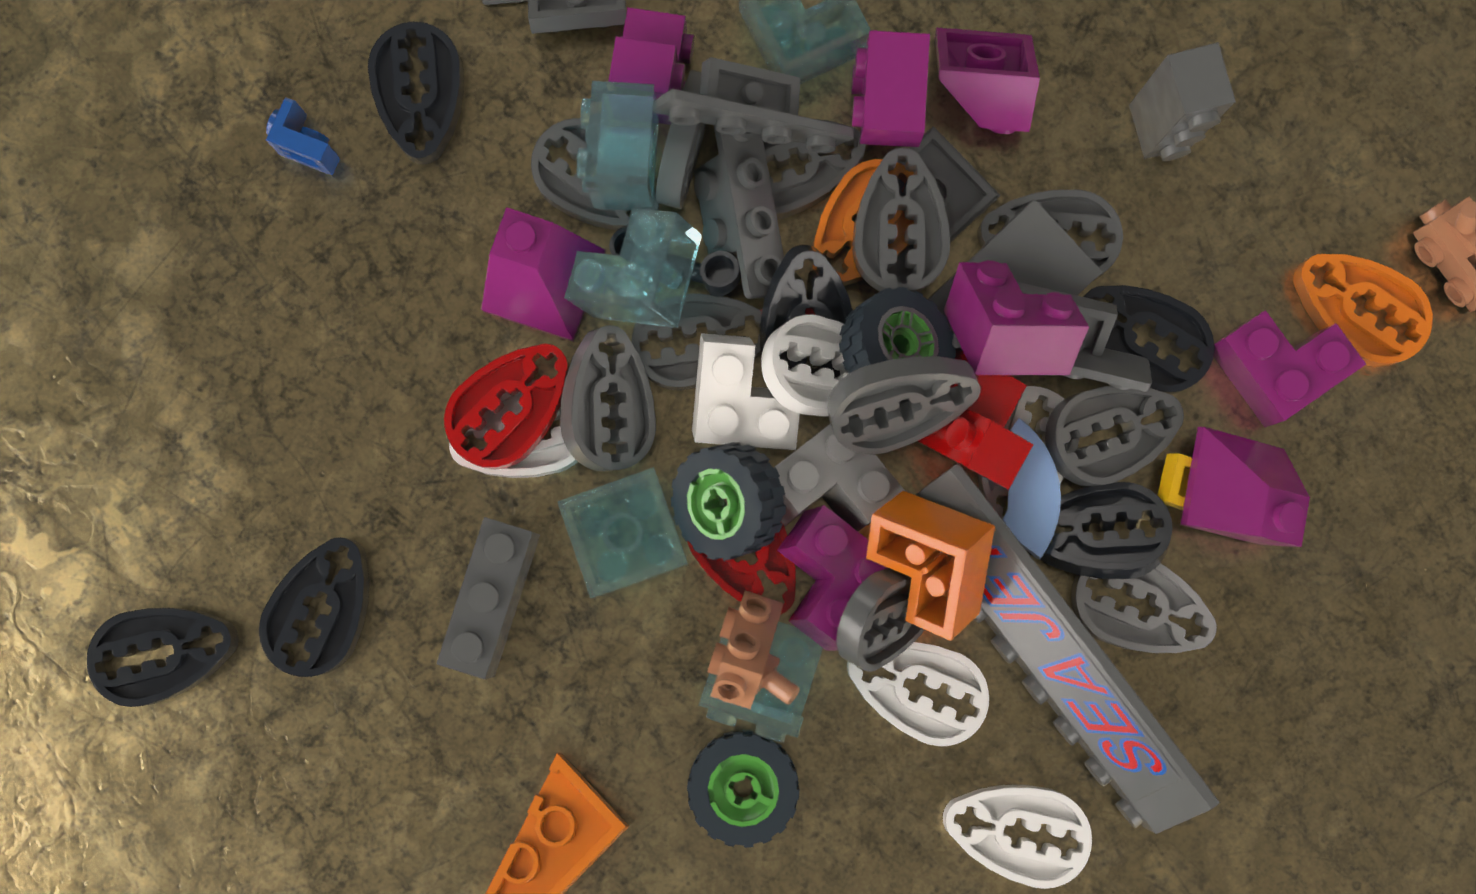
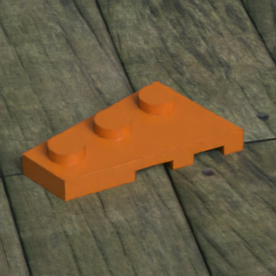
(561, 836)

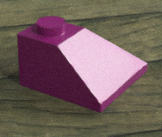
(990, 76)
(532, 272)
(1244, 491)

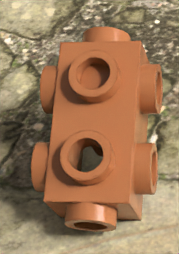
(1450, 244)
(745, 662)

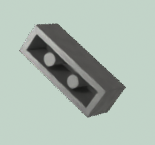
(1181, 102)
(488, 599)

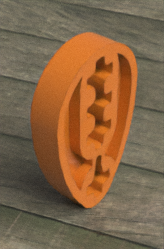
(837, 222)
(1383, 288)

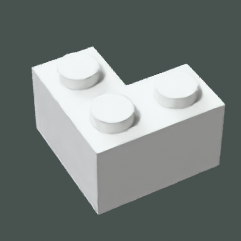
(728, 405)

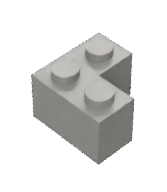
(847, 480)

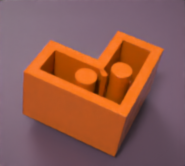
(942, 554)

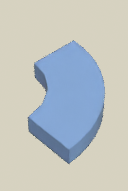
(1034, 496)

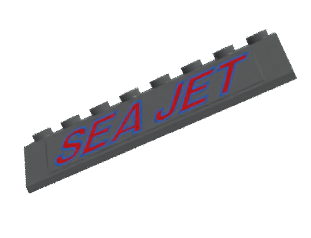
(1076, 676)

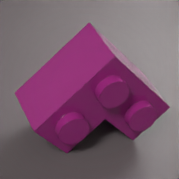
(652, 51)
(891, 87)
(1009, 329)
(1283, 378)
(837, 561)

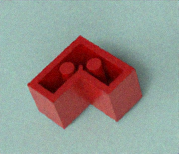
(979, 435)

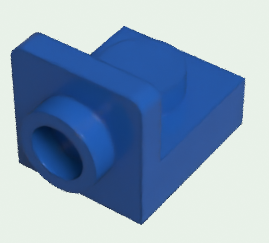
(298, 142)

